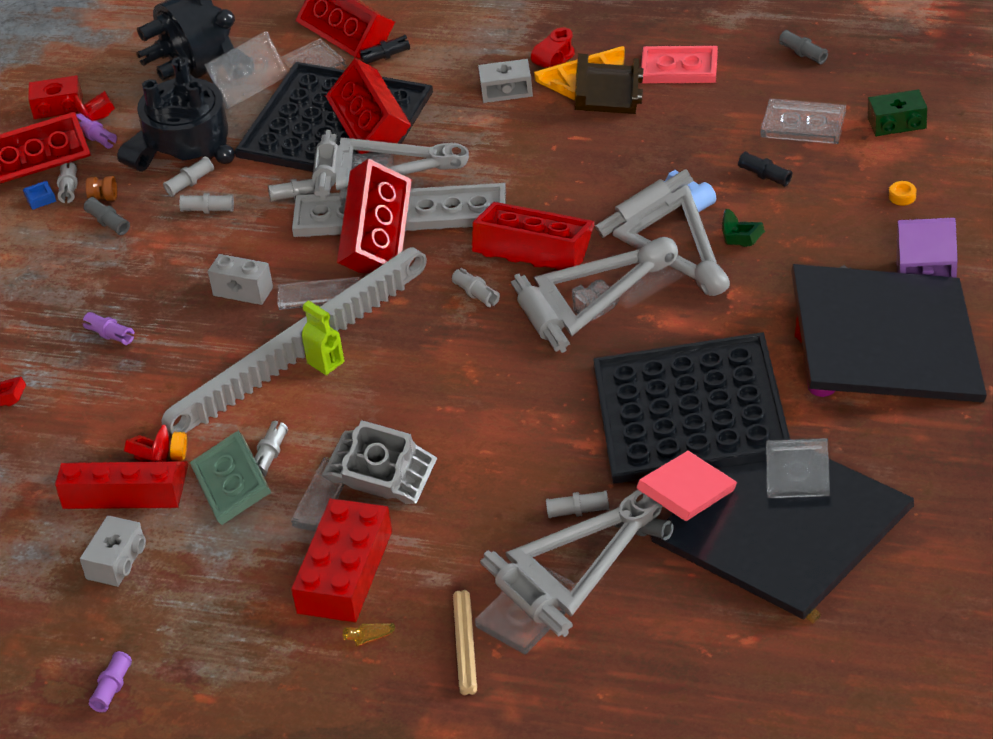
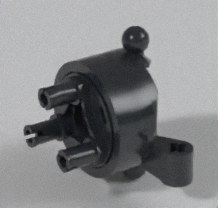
(186, 30)
(179, 119)

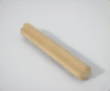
(464, 642)

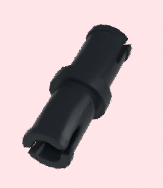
(384, 49)
(765, 169)

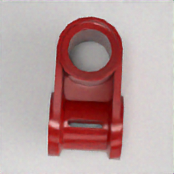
(554, 49)

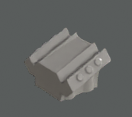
(380, 463)

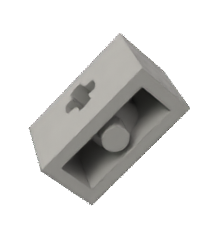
(505, 80)
(240, 279)
(113, 551)

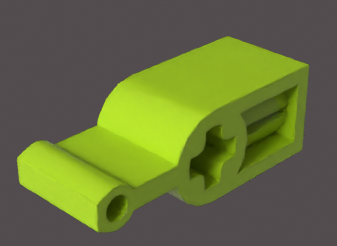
(321, 341)

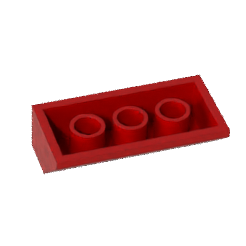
(345, 23)
(367, 105)
(41, 147)
(373, 217)
(531, 236)
(121, 484)

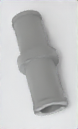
(188, 176)
(67, 182)
(291, 189)
(207, 203)
(475, 287)
(270, 446)
(577, 504)

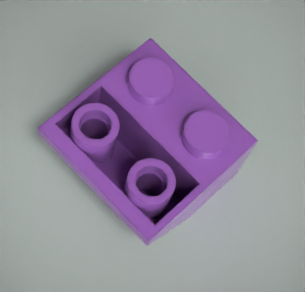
(927, 247)

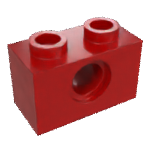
(54, 96)

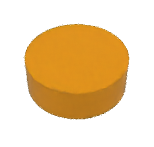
(902, 193)
(178, 446)

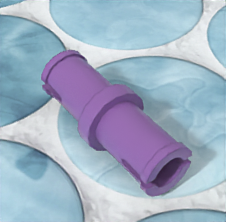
(95, 132)
(108, 328)
(110, 681)

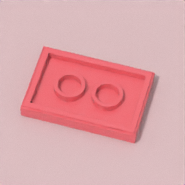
(679, 64)
(686, 485)

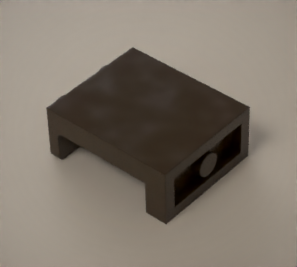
(607, 86)

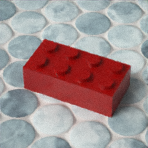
(342, 560)

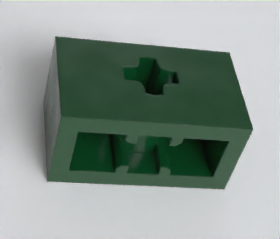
(897, 112)

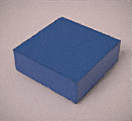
(39, 195)

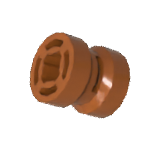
(102, 188)

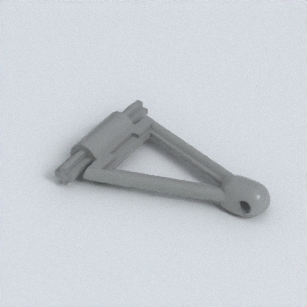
(335, 161)
(653, 204)
(550, 311)
(541, 593)

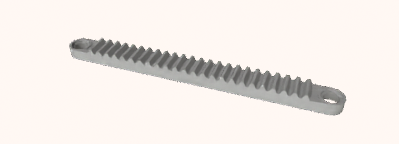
(289, 345)

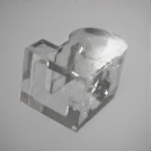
(584, 297)

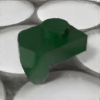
(738, 232)

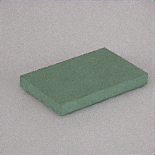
(230, 477)

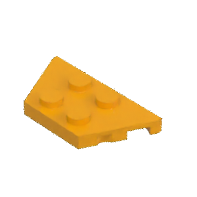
(563, 76)

